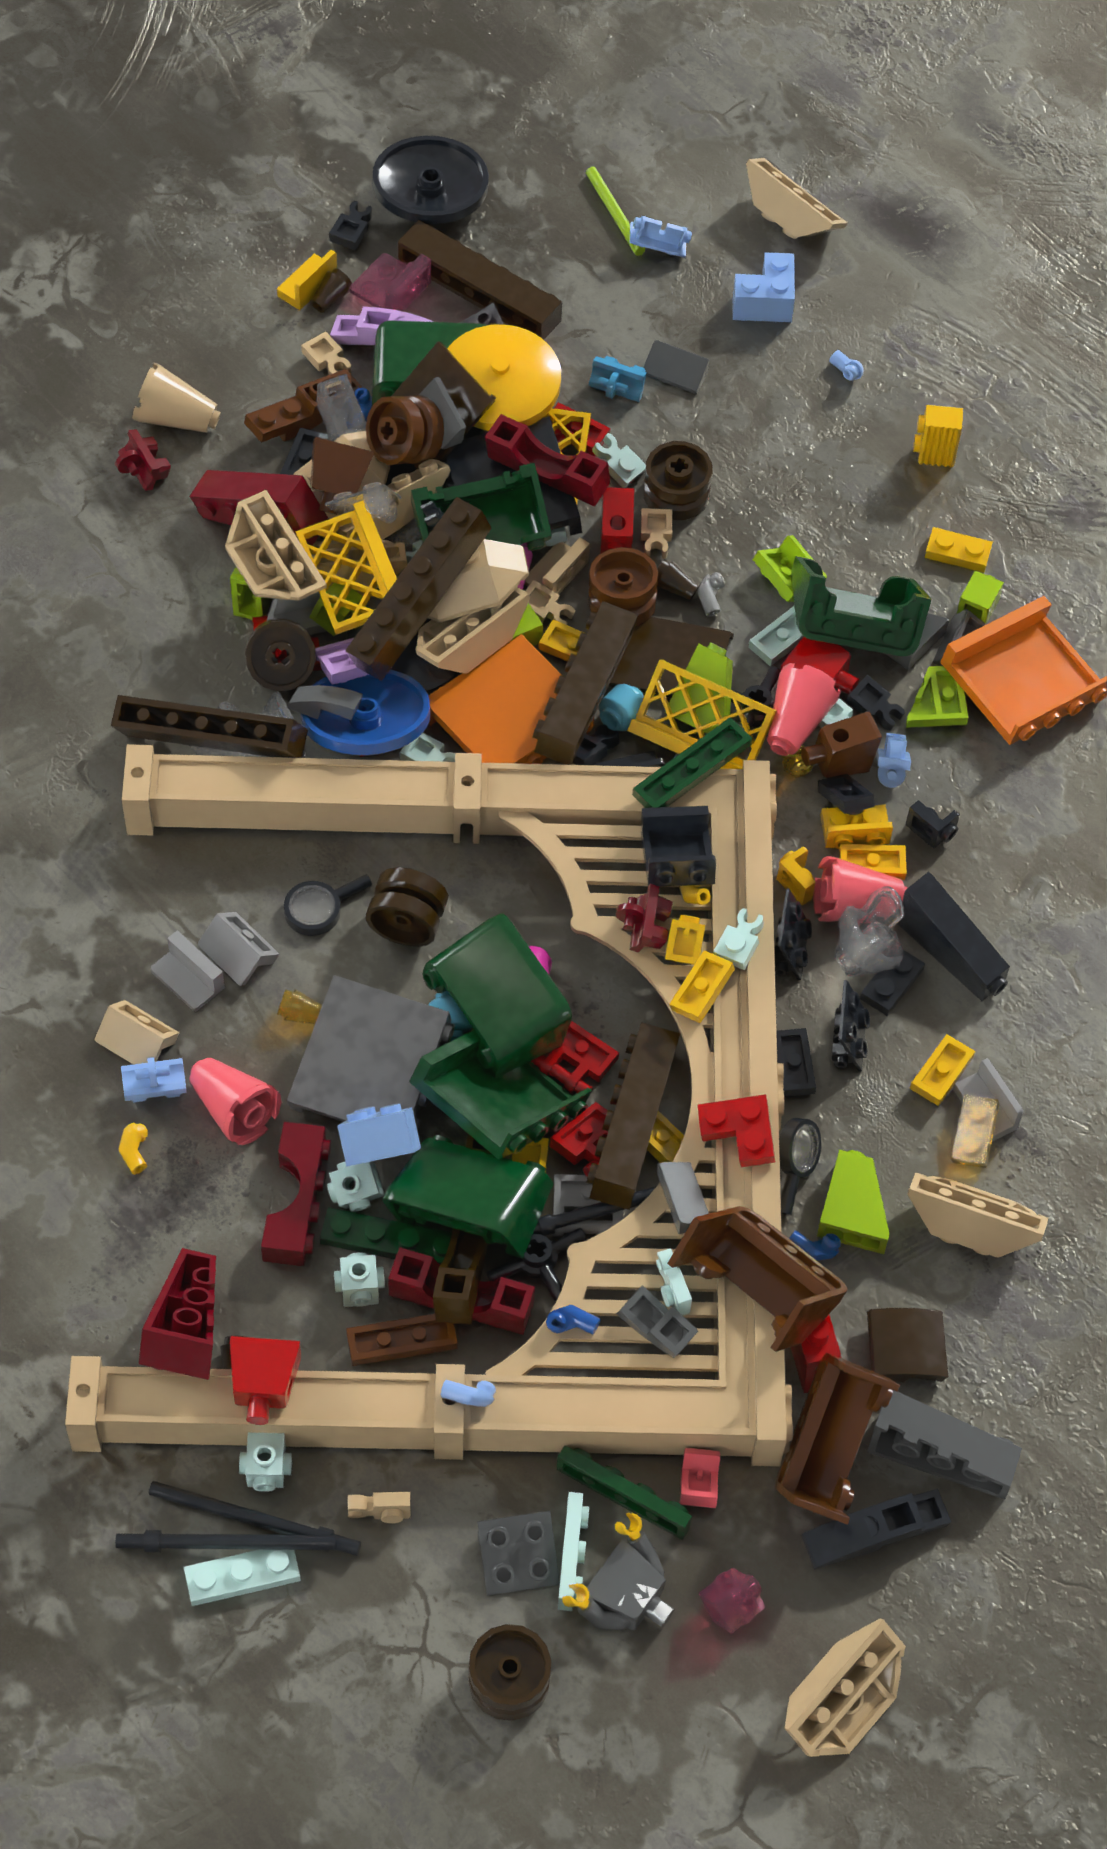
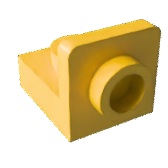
(795, 877)
(685, 940)

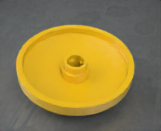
(512, 367)

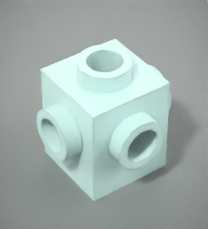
(367, 1185)
(359, 1280)
(265, 1461)

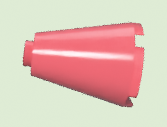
(801, 704)
(847, 885)
(235, 1099)

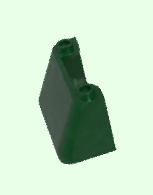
(403, 346)
(509, 503)
(856, 620)
(502, 995)
(471, 1193)

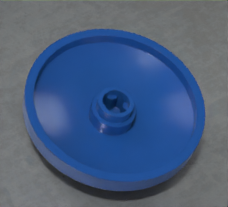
(386, 720)

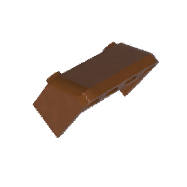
(764, 1266)
(829, 1436)

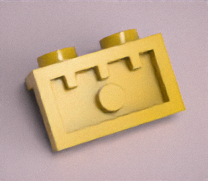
(864, 828)

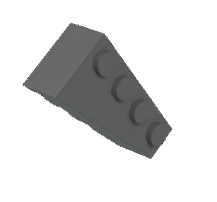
(944, 1446)

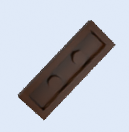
(399, 1339)

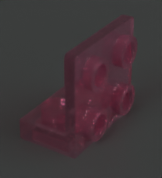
(392, 283)

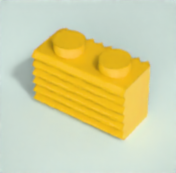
(939, 435)

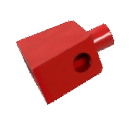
(617, 518)
(826, 657)
(810, 1352)
(263, 1374)

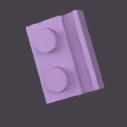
(337, 663)

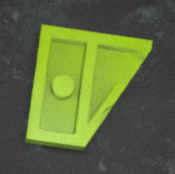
(938, 701)

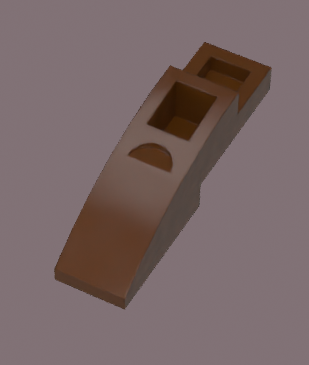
(291, 414)

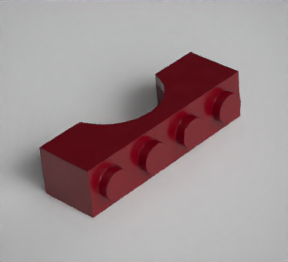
(575, 475)
(288, 1231)
(498, 1302)

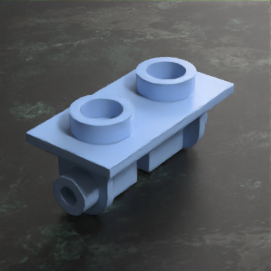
(647, 234)

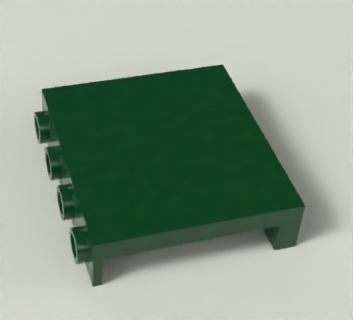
(500, 1111)

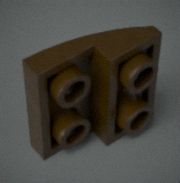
(907, 1343)

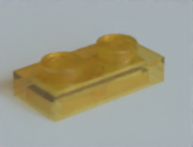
(975, 1131)

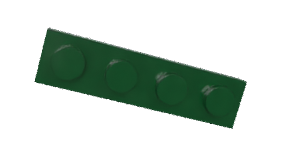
(692, 765)
(381, 1235)
(635, 1498)

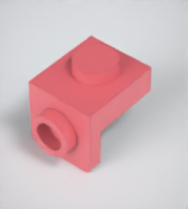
(699, 1478)

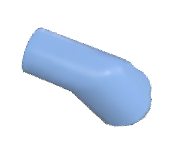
(850, 368)
(464, 1394)

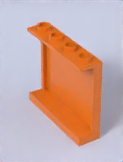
(1023, 672)
(499, 704)

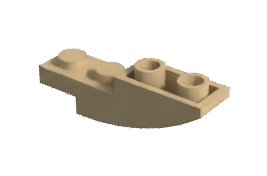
(430, 474)

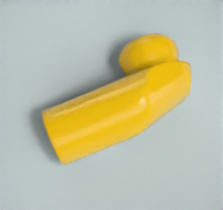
(693, 895)
(129, 1145)

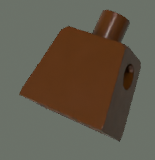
(337, 469)
(845, 746)

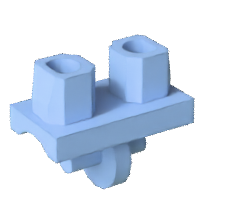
(893, 760)
(153, 1079)

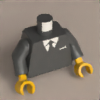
(625, 1585)

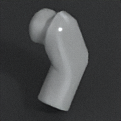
(707, 592)

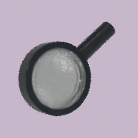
(315, 906)
(799, 1156)

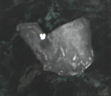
(865, 935)

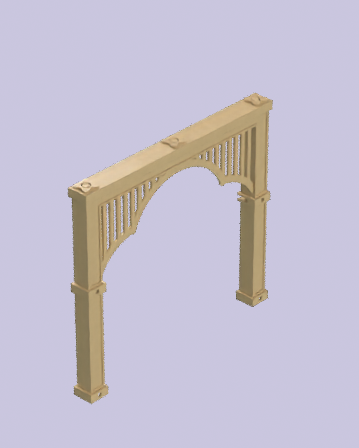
(748, 1402)

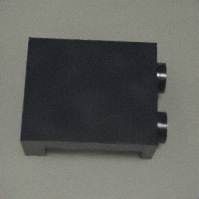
(677, 846)

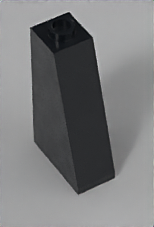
(952, 938)

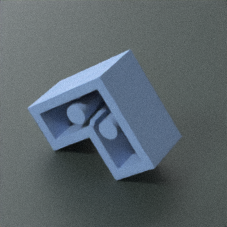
(768, 295)
(378, 1135)

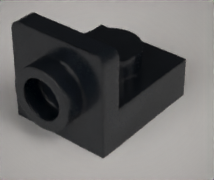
(928, 825)

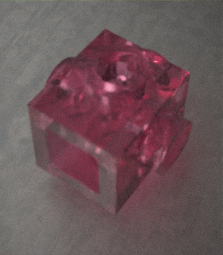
(732, 1599)

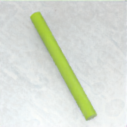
(613, 207)

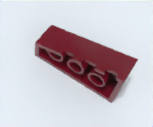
(220, 492)
(182, 1319)

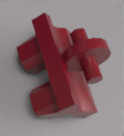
(139, 460)
(639, 917)

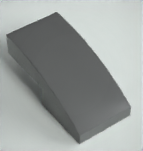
(315, 699)
(656, 1323)

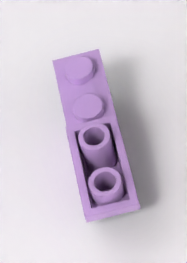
(362, 328)

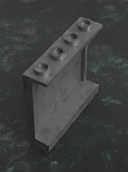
(366, 1051)

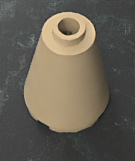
(174, 403)

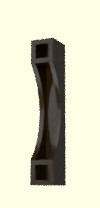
(460, 1271)

